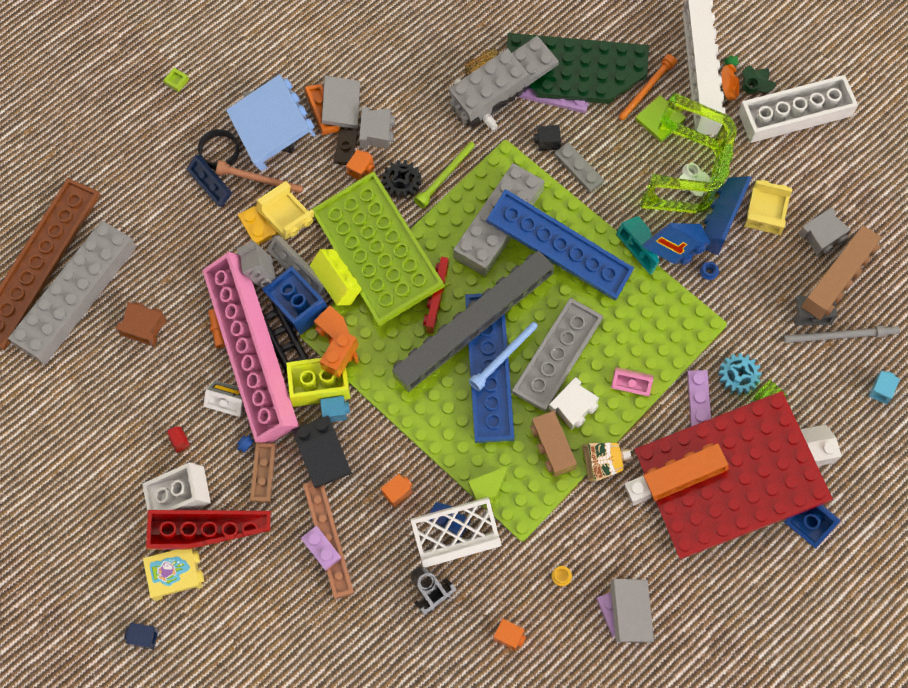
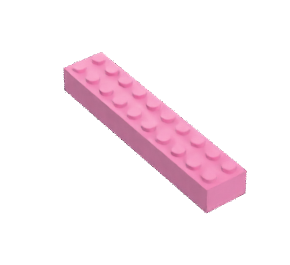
(250, 349)

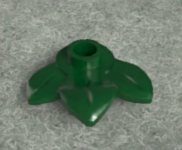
(758, 79)

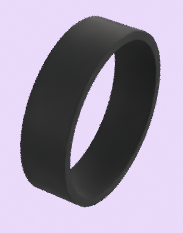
(214, 133)

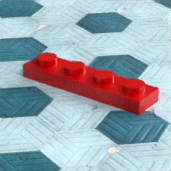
(435, 301)

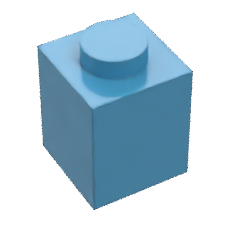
(335, 408)

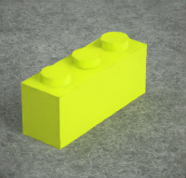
(335, 277)

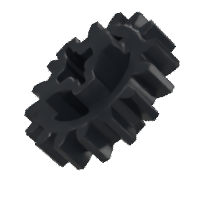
(402, 177)

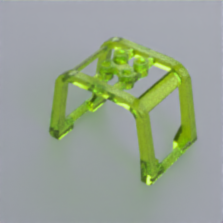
(722, 148)

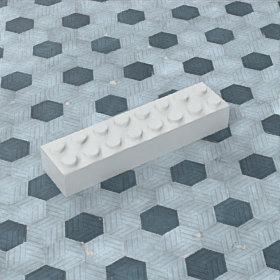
(703, 62)

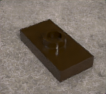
(345, 146)

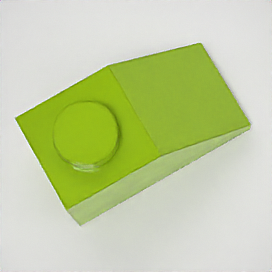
(488, 485)

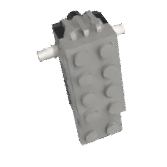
(499, 82)

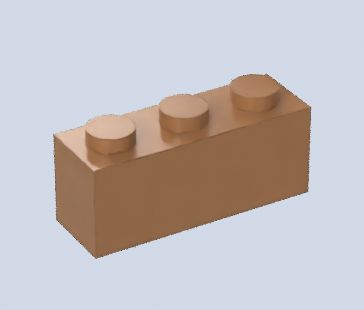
(553, 444)

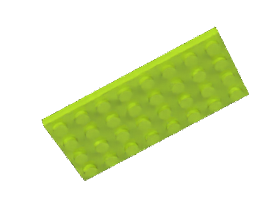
(378, 248)

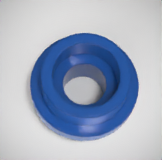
(709, 266)
(244, 443)

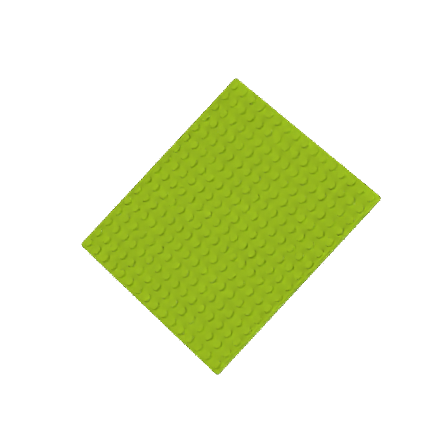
(647, 329)

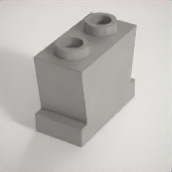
(376, 128)
(825, 232)
(256, 264)

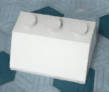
(822, 444)

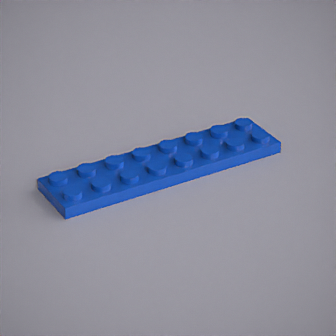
(560, 244)
(493, 402)

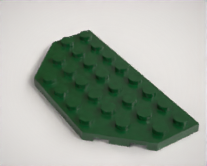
(587, 68)

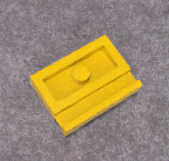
(256, 225)

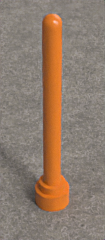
(668, 63)

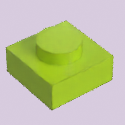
(176, 79)

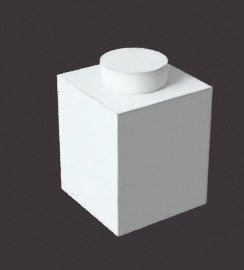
(638, 490)

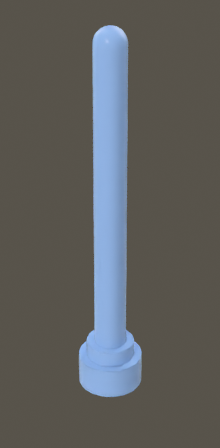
(478, 381)

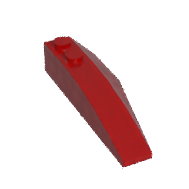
(201, 527)

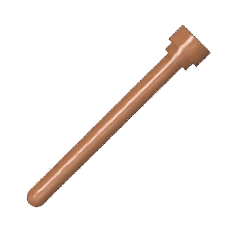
(225, 169)

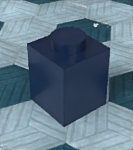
(141, 636)

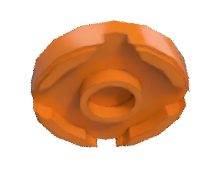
(730, 82)

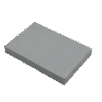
(340, 102)
(631, 610)

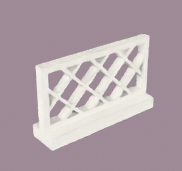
(463, 547)

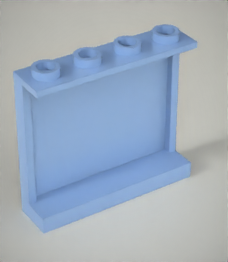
(270, 120)

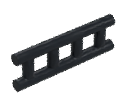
(286, 327)

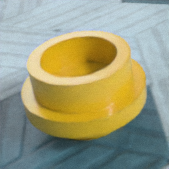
(561, 576)

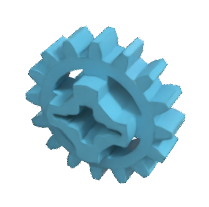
(748, 377)

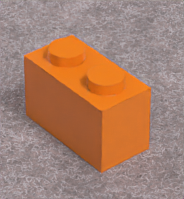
(339, 353)

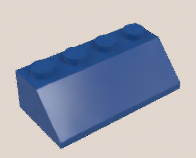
(724, 211)

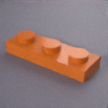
(315, 97)

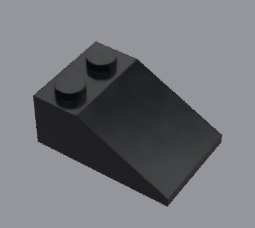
(321, 452)

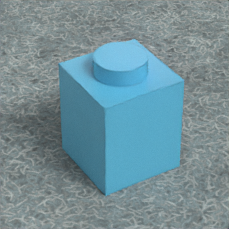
(884, 387)

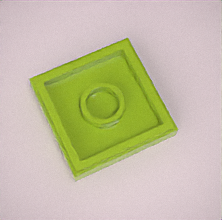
(652, 115)

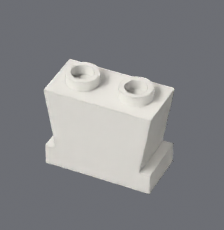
(574, 404)

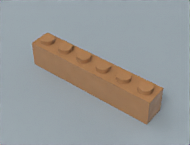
(841, 272)

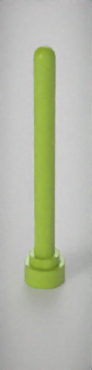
(422, 199)

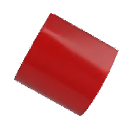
(178, 439)

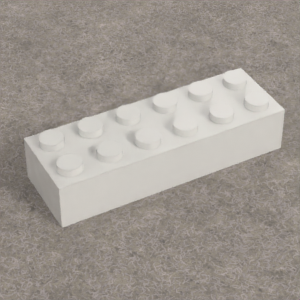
(797, 108)

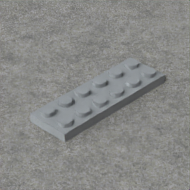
(557, 354)

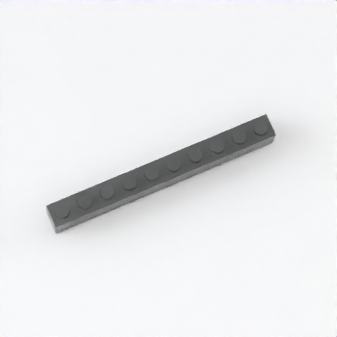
(472, 321)

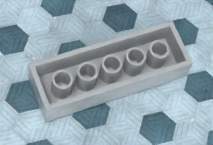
(483, 242)

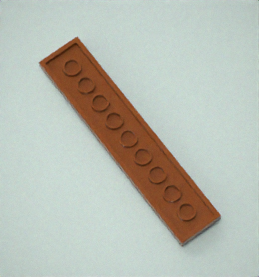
(43, 254)

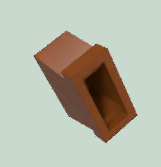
(141, 323)

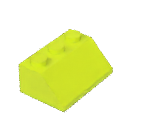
(311, 383)

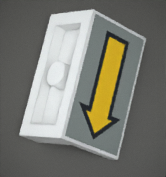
(224, 398)

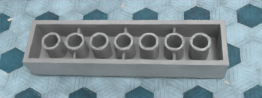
(72, 292)

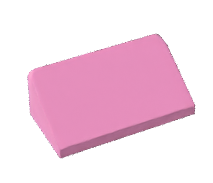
(632, 381)

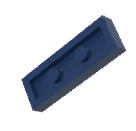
(209, 180)

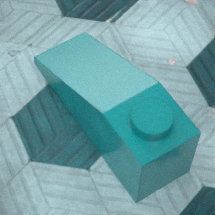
(634, 234)

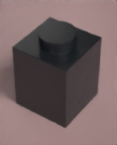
(548, 138)

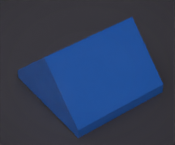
(813, 524)

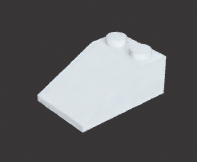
(178, 489)

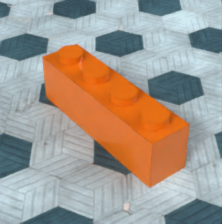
(686, 471)

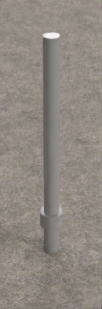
(878, 331)

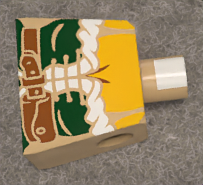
(604, 459)

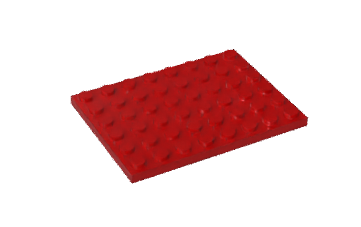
(766, 480)

